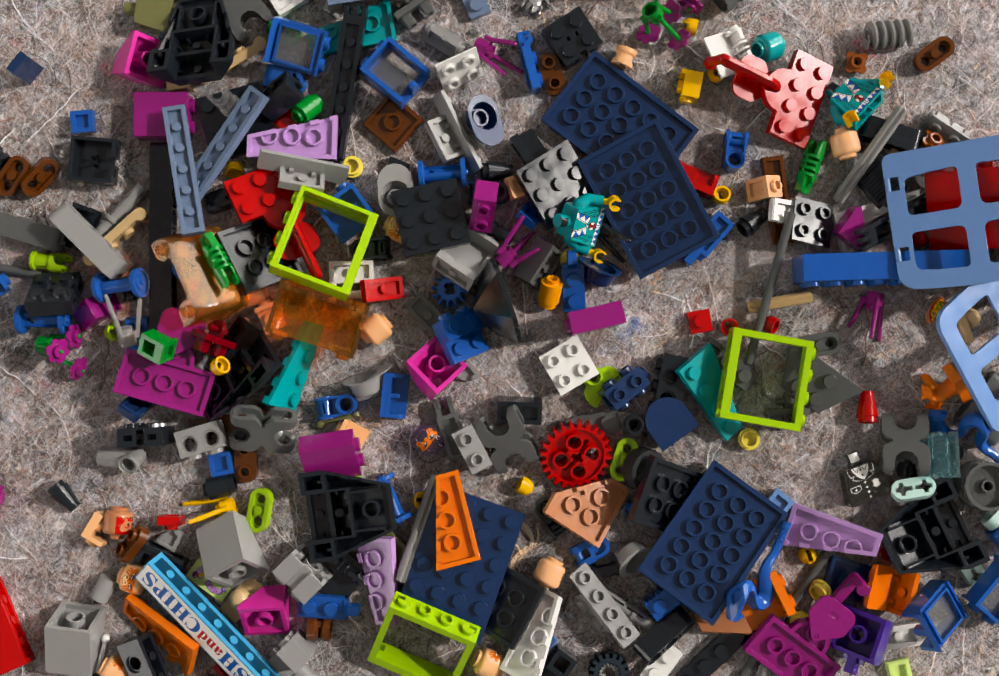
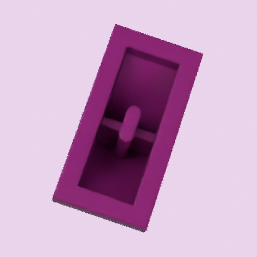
(845, 227)
(92, 312)

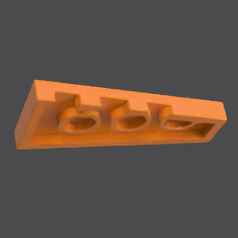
(454, 529)
(168, 635)

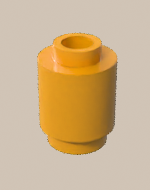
(549, 292)

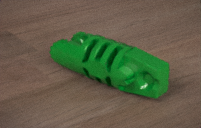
(810, 165)
(218, 261)

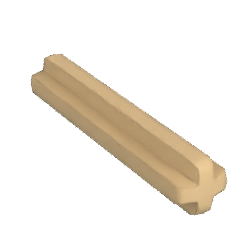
(782, 301)

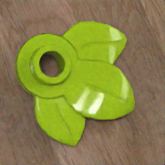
(592, 388)

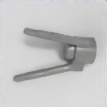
(126, 335)

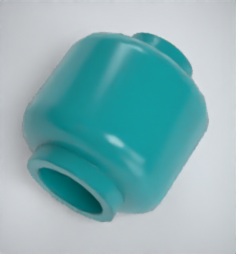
(768, 46)

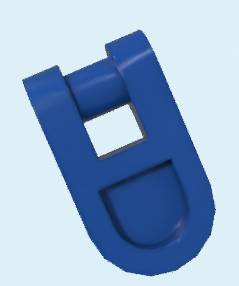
(595, 553)

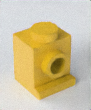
(689, 86)

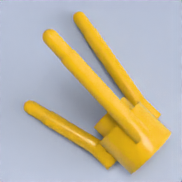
(225, 505)

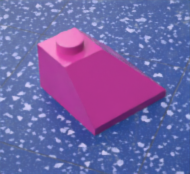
(133, 59)
(431, 369)
(266, 611)

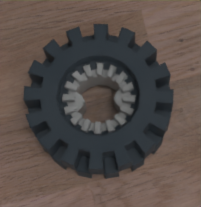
(608, 659)

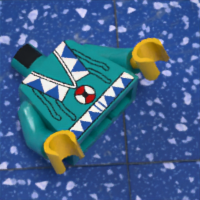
(857, 99)
(582, 222)

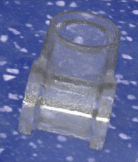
(226, 102)

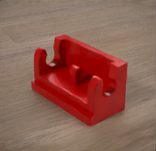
(701, 180)

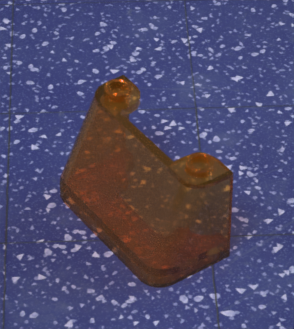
(204, 295)
(317, 319)

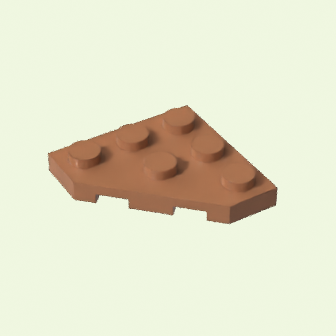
(587, 508)

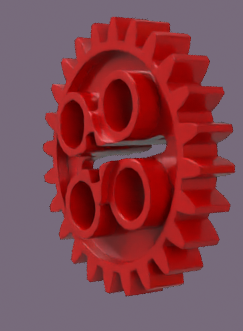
(591, 463)

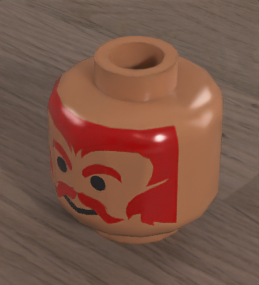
(117, 521)

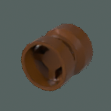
(319, 629)

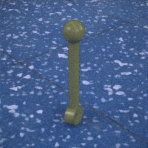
(320, 424)

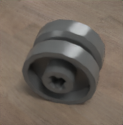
(979, 485)

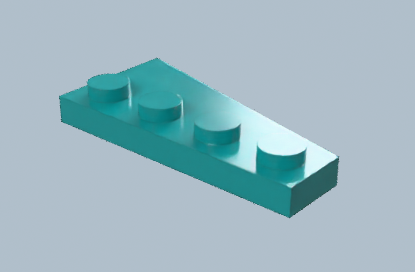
(378, 27)
(702, 379)
(291, 381)

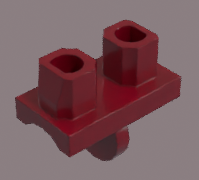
(217, 330)

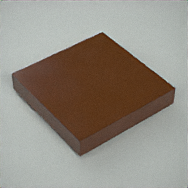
(392, 124)

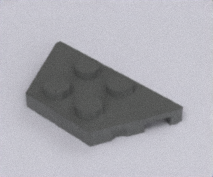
(827, 384)

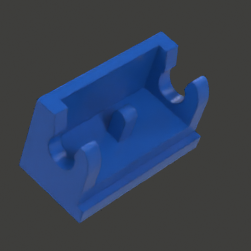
(394, 395)

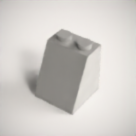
(230, 550)
(74, 639)

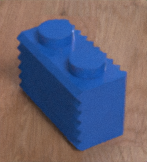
(660, 603)

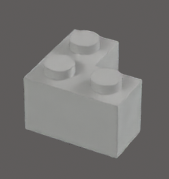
(293, 653)

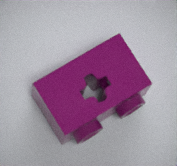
(483, 206)

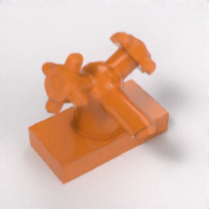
(946, 389)

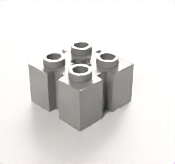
(301, 575)

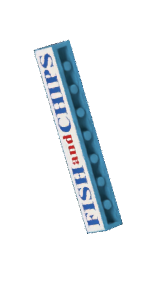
(202, 619)

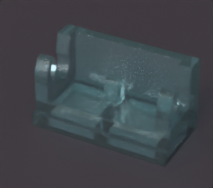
(944, 455)

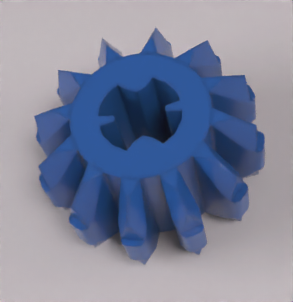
(442, 292)

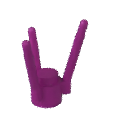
(486, 50)
(508, 255)
(875, 303)

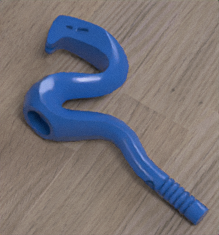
(970, 420)
(761, 595)

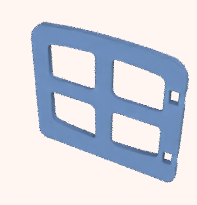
(971, 214)
(970, 364)

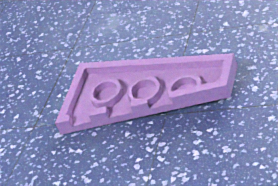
(311, 140)
(828, 533)
(380, 569)

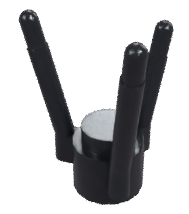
(606, 231)

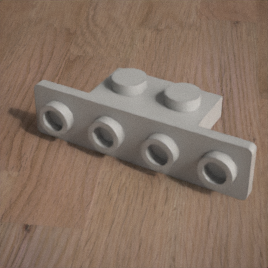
(450, 135)
(301, 170)
(601, 607)

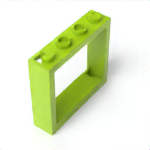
(338, 207)
(729, 372)
(428, 617)

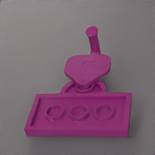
(170, 384)
(791, 650)

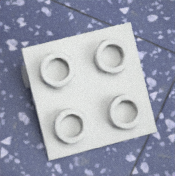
(730, 44)
(459, 69)
(568, 365)

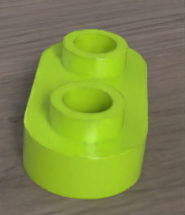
(619, 456)
(259, 508)

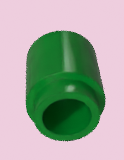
(307, 109)

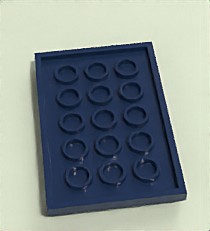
(608, 104)
(656, 197)
(712, 542)
(472, 587)

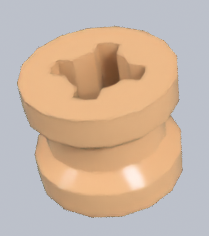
(624, 57)

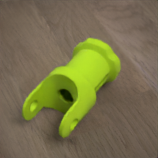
(49, 261)

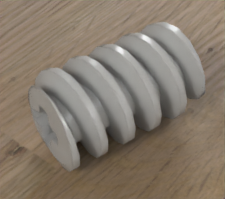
(888, 31)

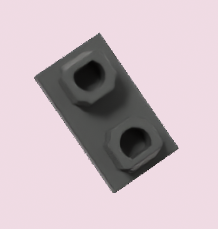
(405, 14)
(778, 413)

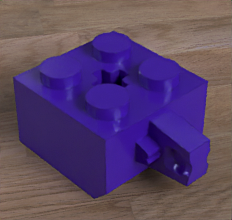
(866, 649)

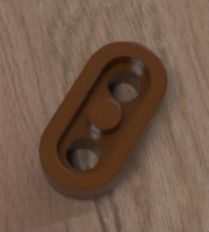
(932, 55)
(551, 73)
(11, 175)
(42, 177)
(248, 461)
(132, 544)

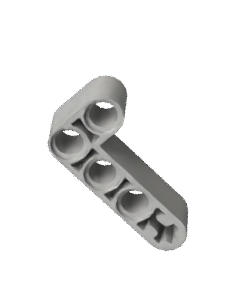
(90, 241)

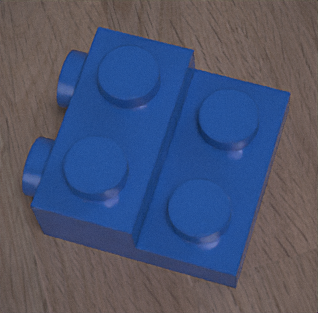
(342, 226)
(460, 335)

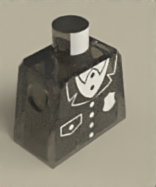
(861, 481)

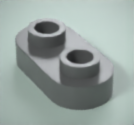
(820, 338)

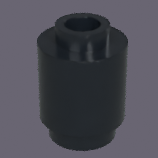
(220, 486)

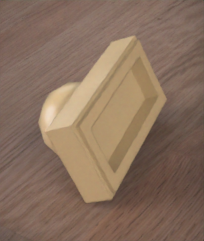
(966, 323)
(238, 596)

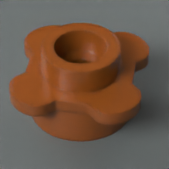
(851, 67)
(932, 139)

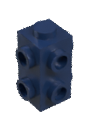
(629, 384)

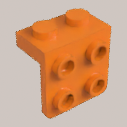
(890, 590)
(781, 606)

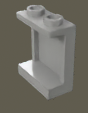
(468, 261)

